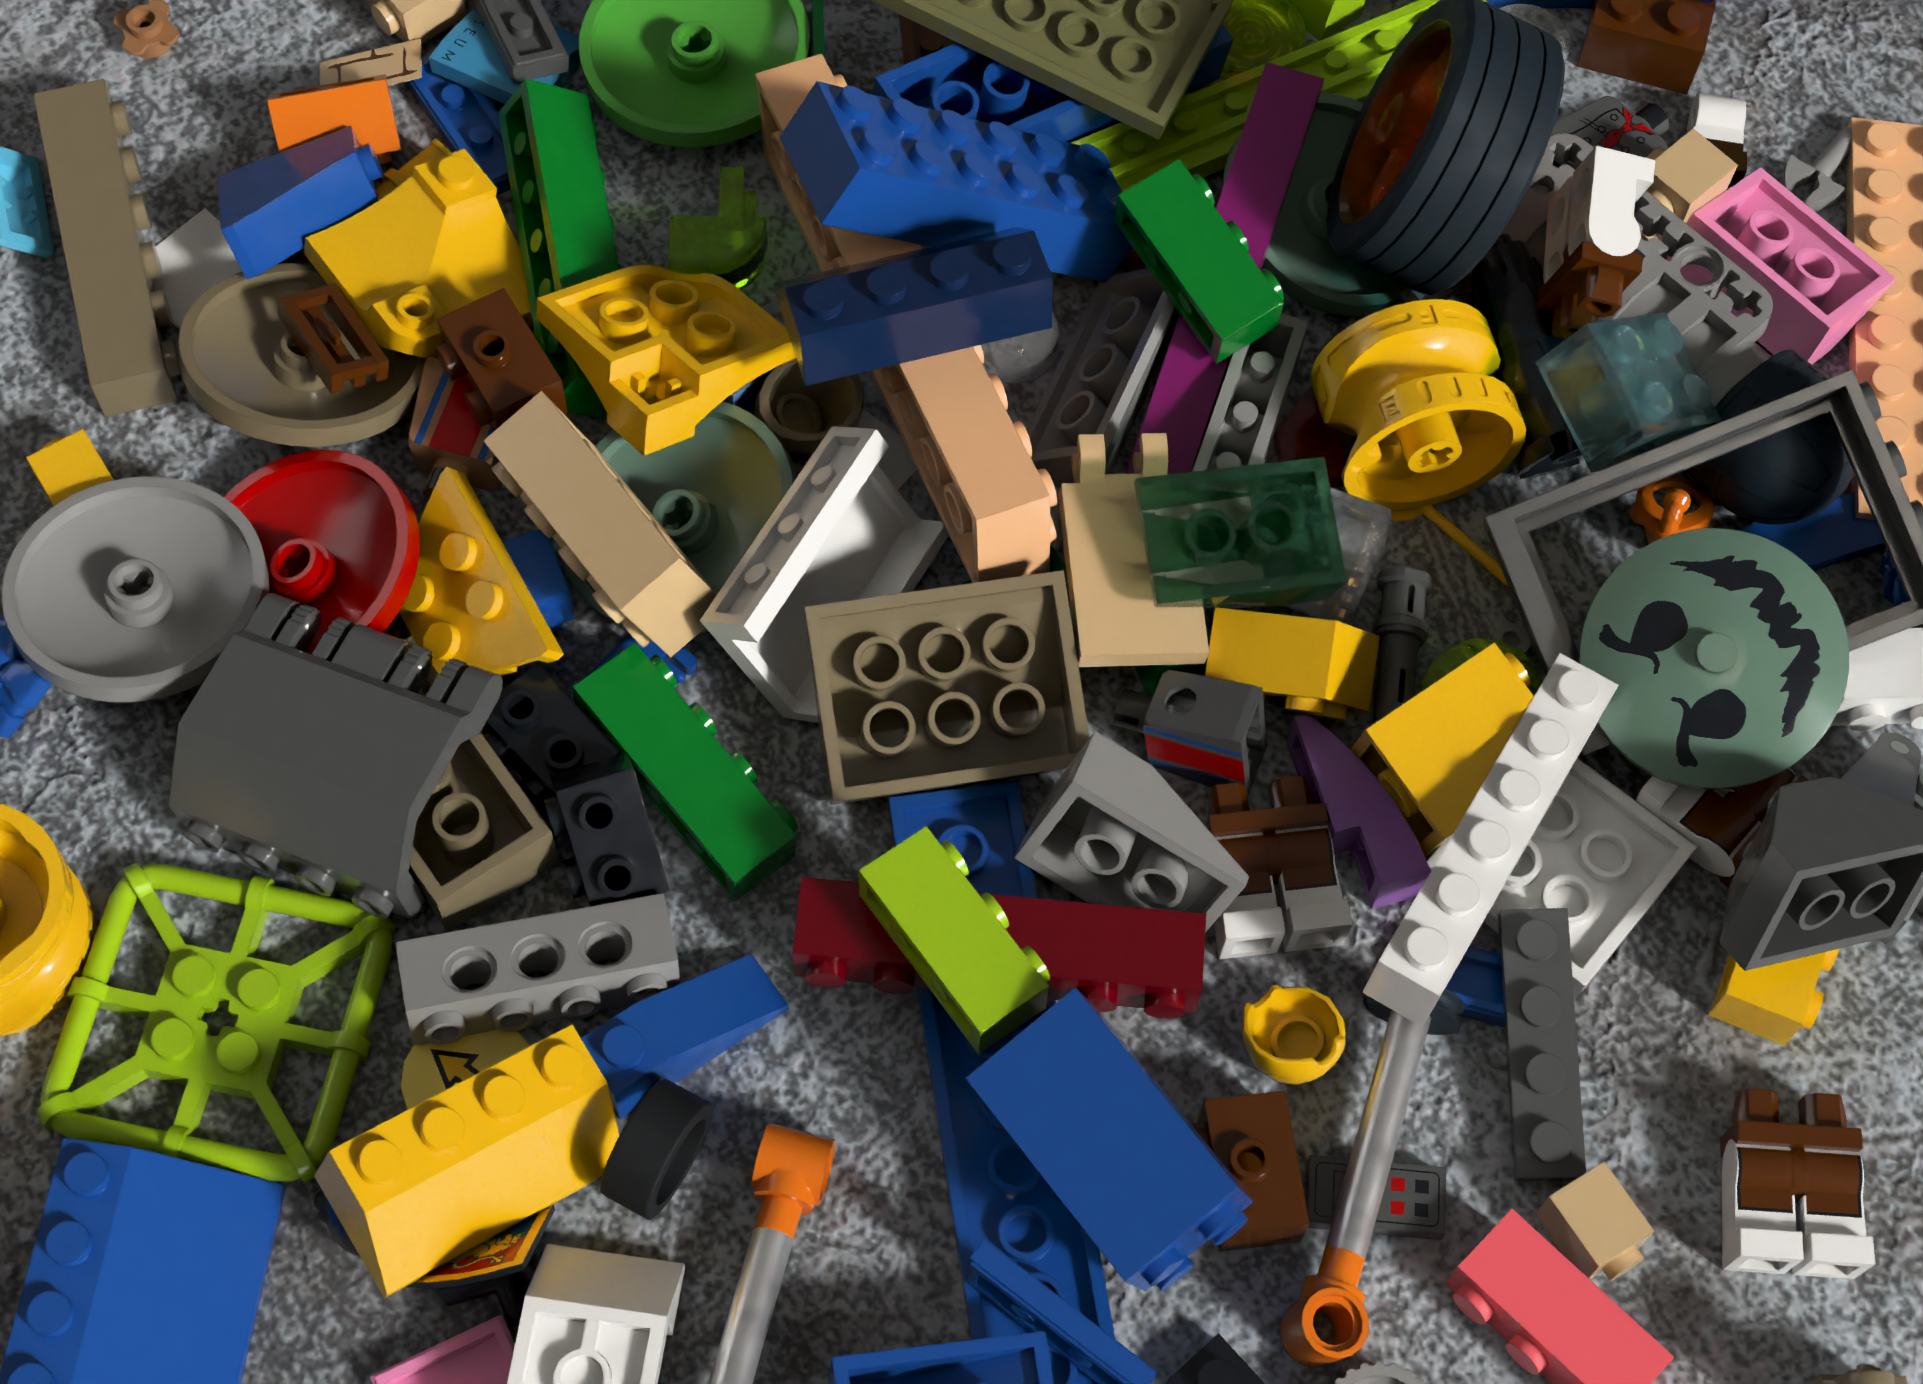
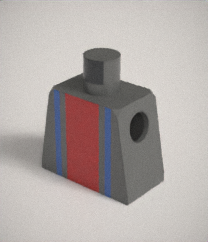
(1199, 727)

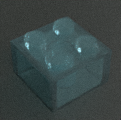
(1626, 388)

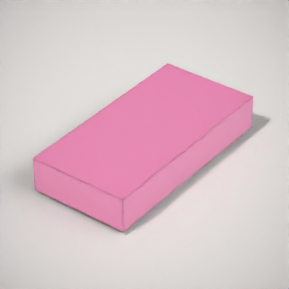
(470, 1357)

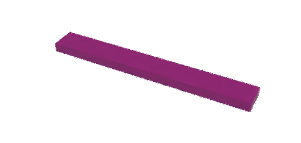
(1253, 201)

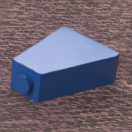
(293, 195)

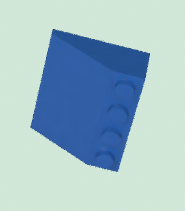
(142, 1271)

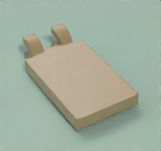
(1109, 566)

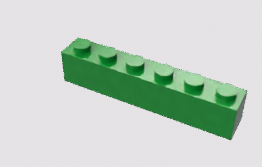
(558, 210)

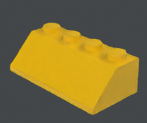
(472, 1160)

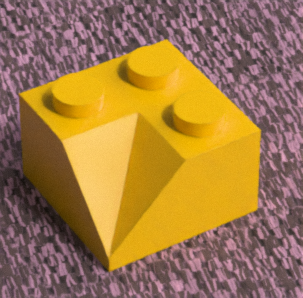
(1307, 660)

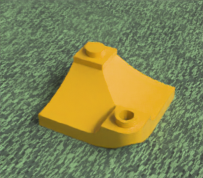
(423, 254)
(663, 346)

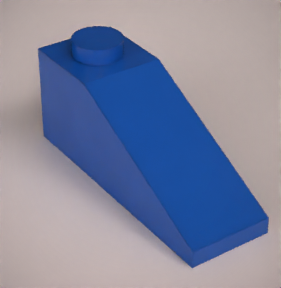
(681, 1029)

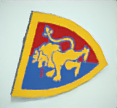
(492, 1268)

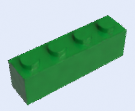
(687, 772)

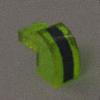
(726, 244)

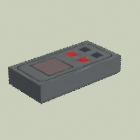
(1410, 1204)

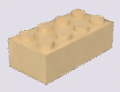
(600, 526)

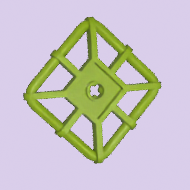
(242, 1057)

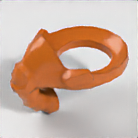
(1671, 520)

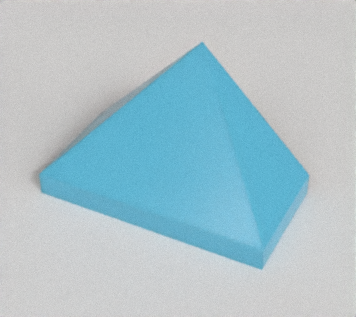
(23, 205)

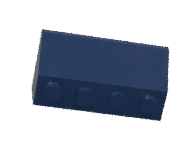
(917, 304)

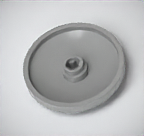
(133, 588)

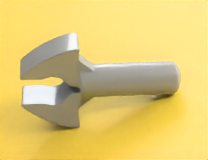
(1824, 190)

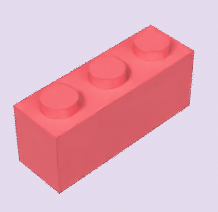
(1552, 1311)

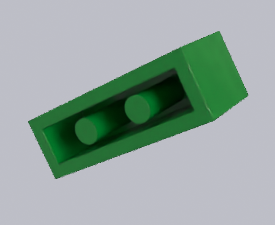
(1199, 260)

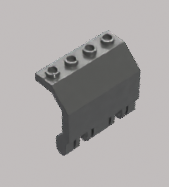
(323, 752)

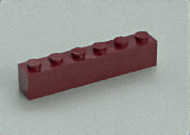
(1103, 950)

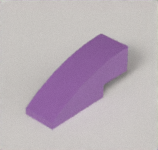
(1359, 814)

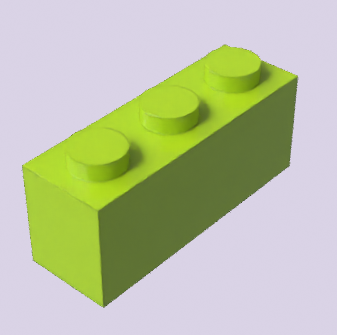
(955, 938)

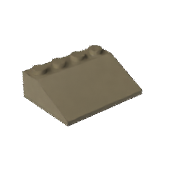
(946, 686)

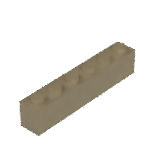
(106, 249)

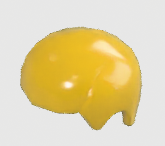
(1293, 1034)

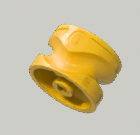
(1419, 402)
(43, 924)

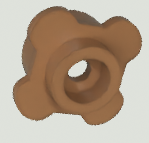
(147, 29)

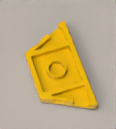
(468, 590)

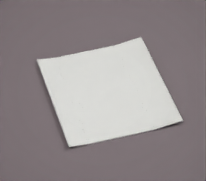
(193, 262)

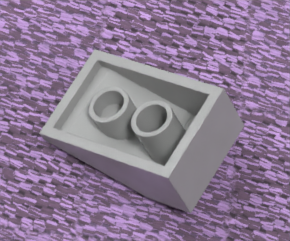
(1128, 838)

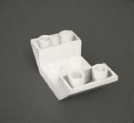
(595, 1318)

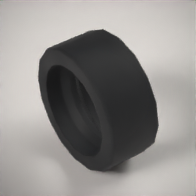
(656, 1148)

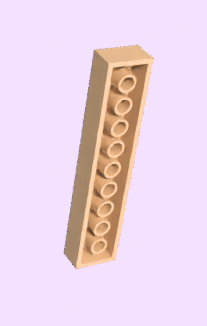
(941, 404)

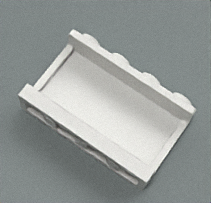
(828, 541)

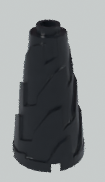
(1507, 296)

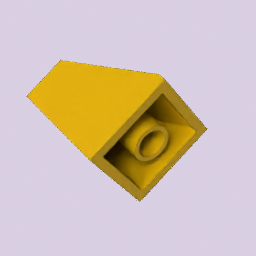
(1446, 741)

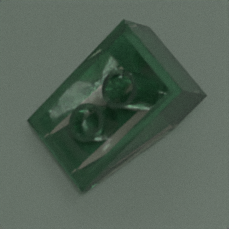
(1241, 536)

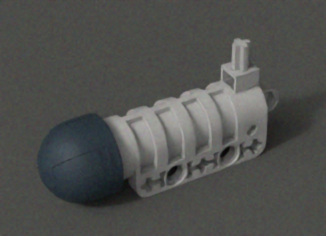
(1766, 481)

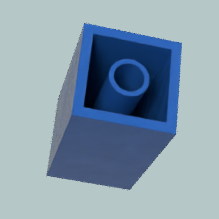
(1111, 1143)

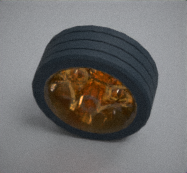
(1446, 144)

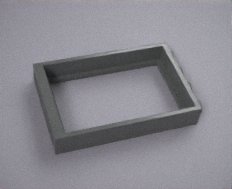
(1874, 462)

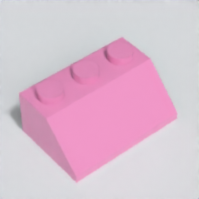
(1807, 266)

